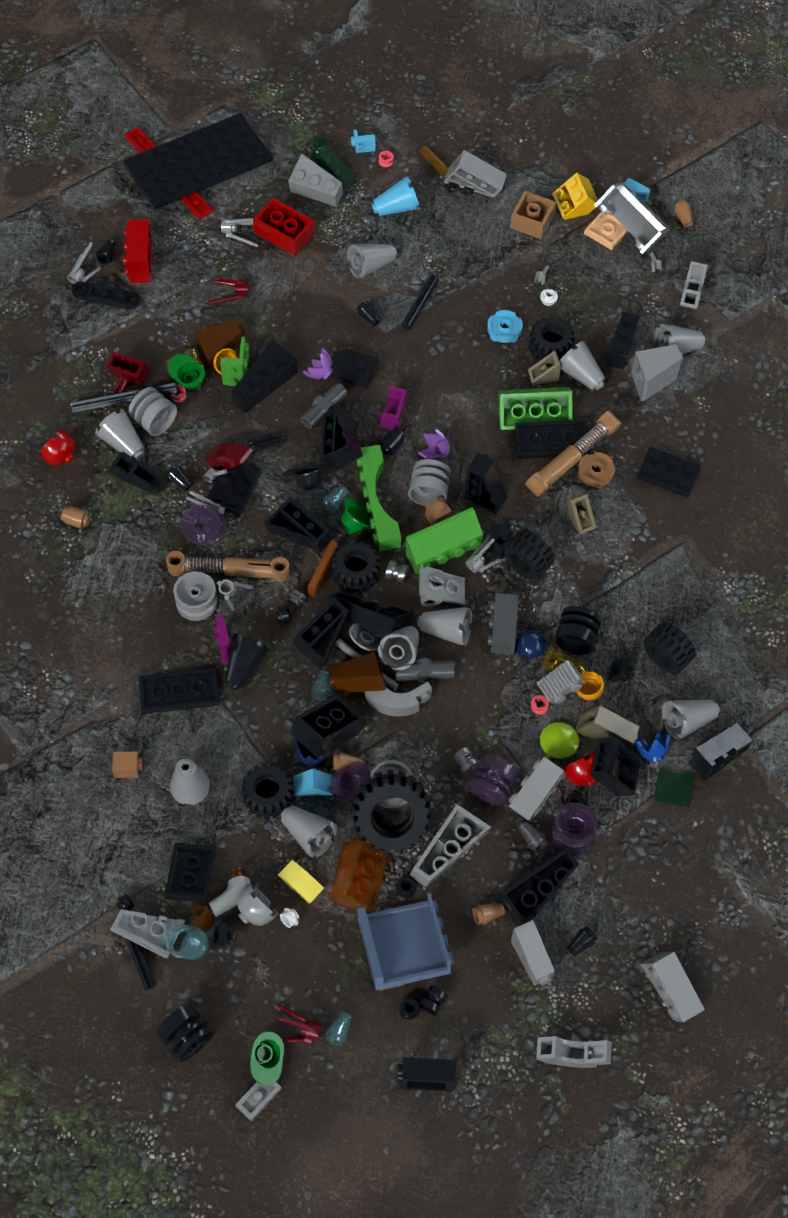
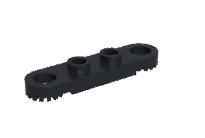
(105, 295)

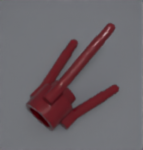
(240, 288)
(310, 1030)

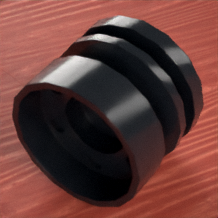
(577, 630)
(185, 1032)

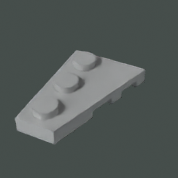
(146, 930)

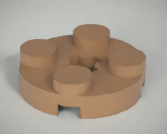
(593, 478)

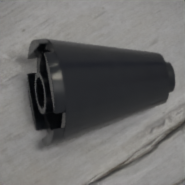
(243, 660)

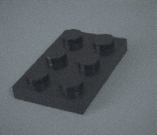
(668, 472)
(235, 487)
(190, 872)

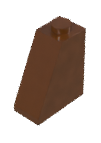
(218, 337)
(358, 675)

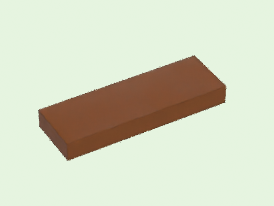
(322, 570)

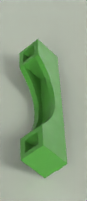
(386, 529)

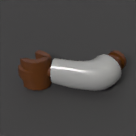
(221, 903)

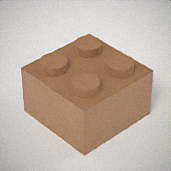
(532, 214)

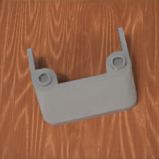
(633, 215)

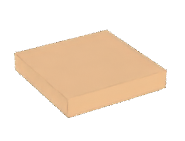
(606, 230)

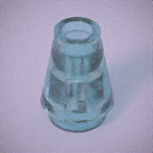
(334, 499)
(321, 687)
(339, 1029)

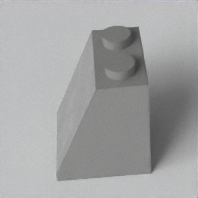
(655, 369)

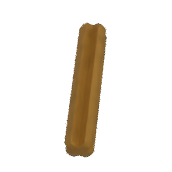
(434, 161)

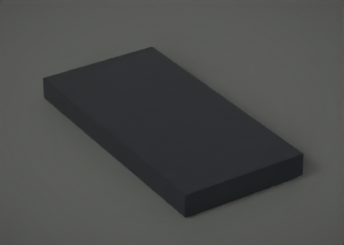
(547, 438)
(179, 690)

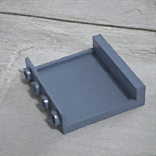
(405, 944)

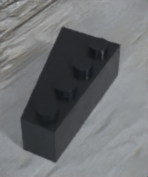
(265, 376)

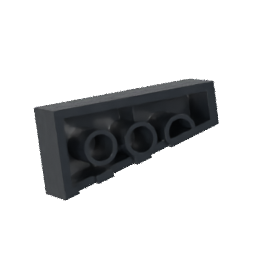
(532, 892)

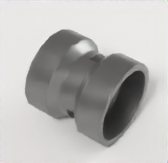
(398, 572)
(465, 760)

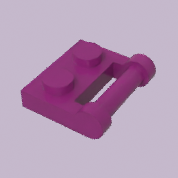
(222, 638)

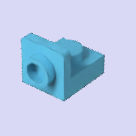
(363, 143)

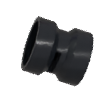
(433, 1000)

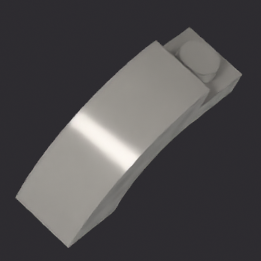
(693, 285)
(396, 703)
(573, 1053)

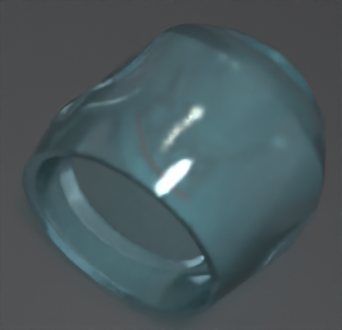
(193, 945)

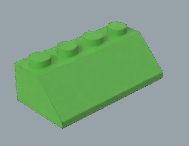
(534, 406)
(444, 540)

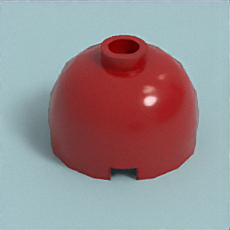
(58, 450)
(580, 771)

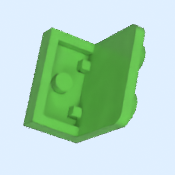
(235, 368)

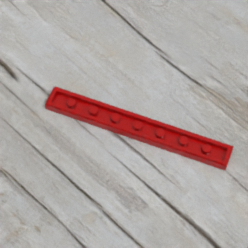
(194, 202)

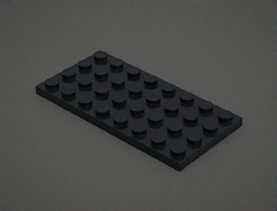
(197, 161)

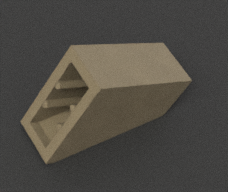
(603, 723)

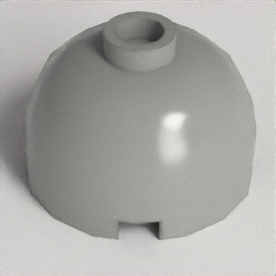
(255, 907)

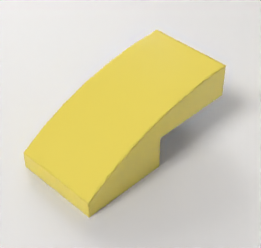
(300, 881)

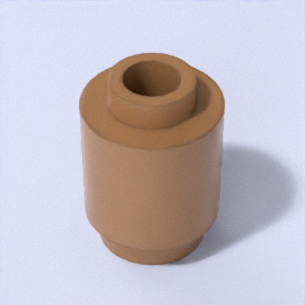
(75, 517)

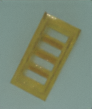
(560, 657)

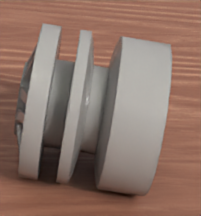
(152, 411)
(429, 481)

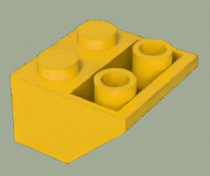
(575, 197)

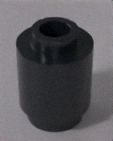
(391, 442)

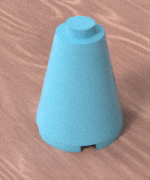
(396, 199)

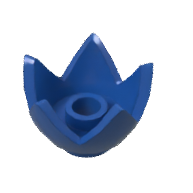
(656, 750)

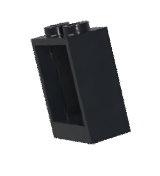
(606, 752)
(427, 1074)

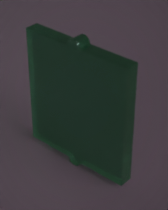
(673, 788)

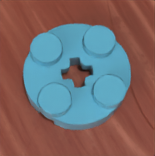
(501, 334)

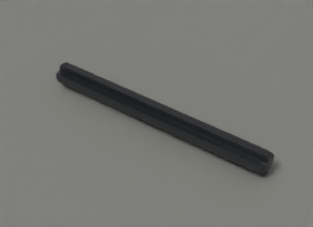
(118, 398)

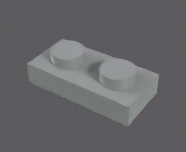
(257, 1099)

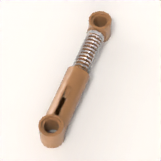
(542, 480)
(230, 566)

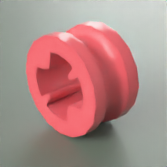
(383, 155)
(181, 396)
(537, 710)

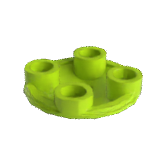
(559, 740)

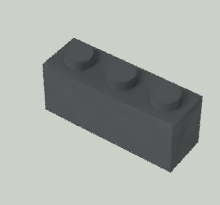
(503, 623)

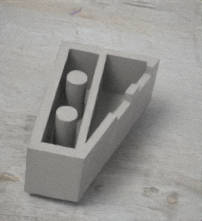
(536, 789)
(673, 986)

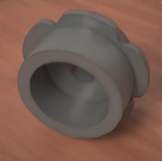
(297, 597)

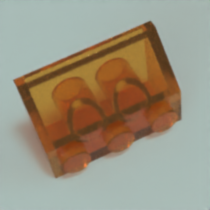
(358, 876)

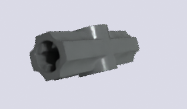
(323, 404)
(426, 670)

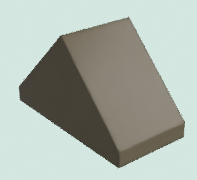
(545, 370)
(581, 514)

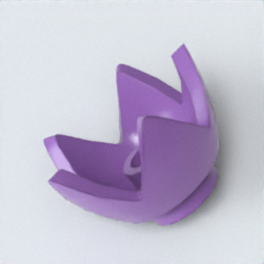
(321, 368)
(438, 446)

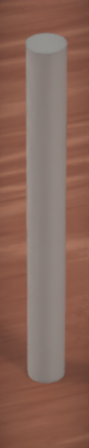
(354, 654)

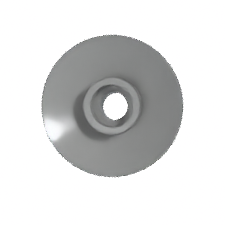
(364, 638)

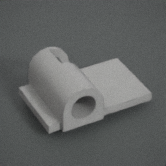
(440, 587)

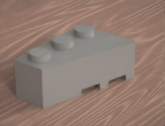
(476, 174)
(314, 182)

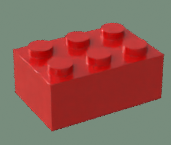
(284, 226)
(138, 251)

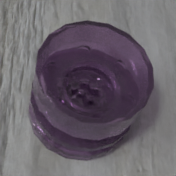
(213, 530)
(492, 779)
(573, 820)

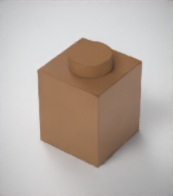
(437, 511)
(126, 764)

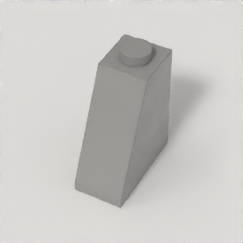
(532, 953)

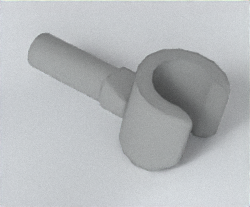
(655, 263)
(541, 275)
(212, 474)

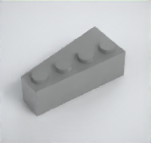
(451, 842)

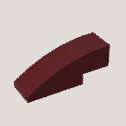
(227, 455)

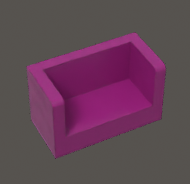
(394, 408)

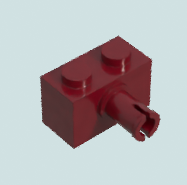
(127, 370)

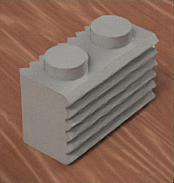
(561, 682)

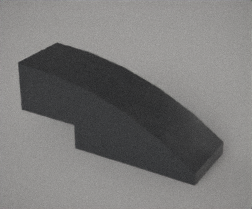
(138, 474)

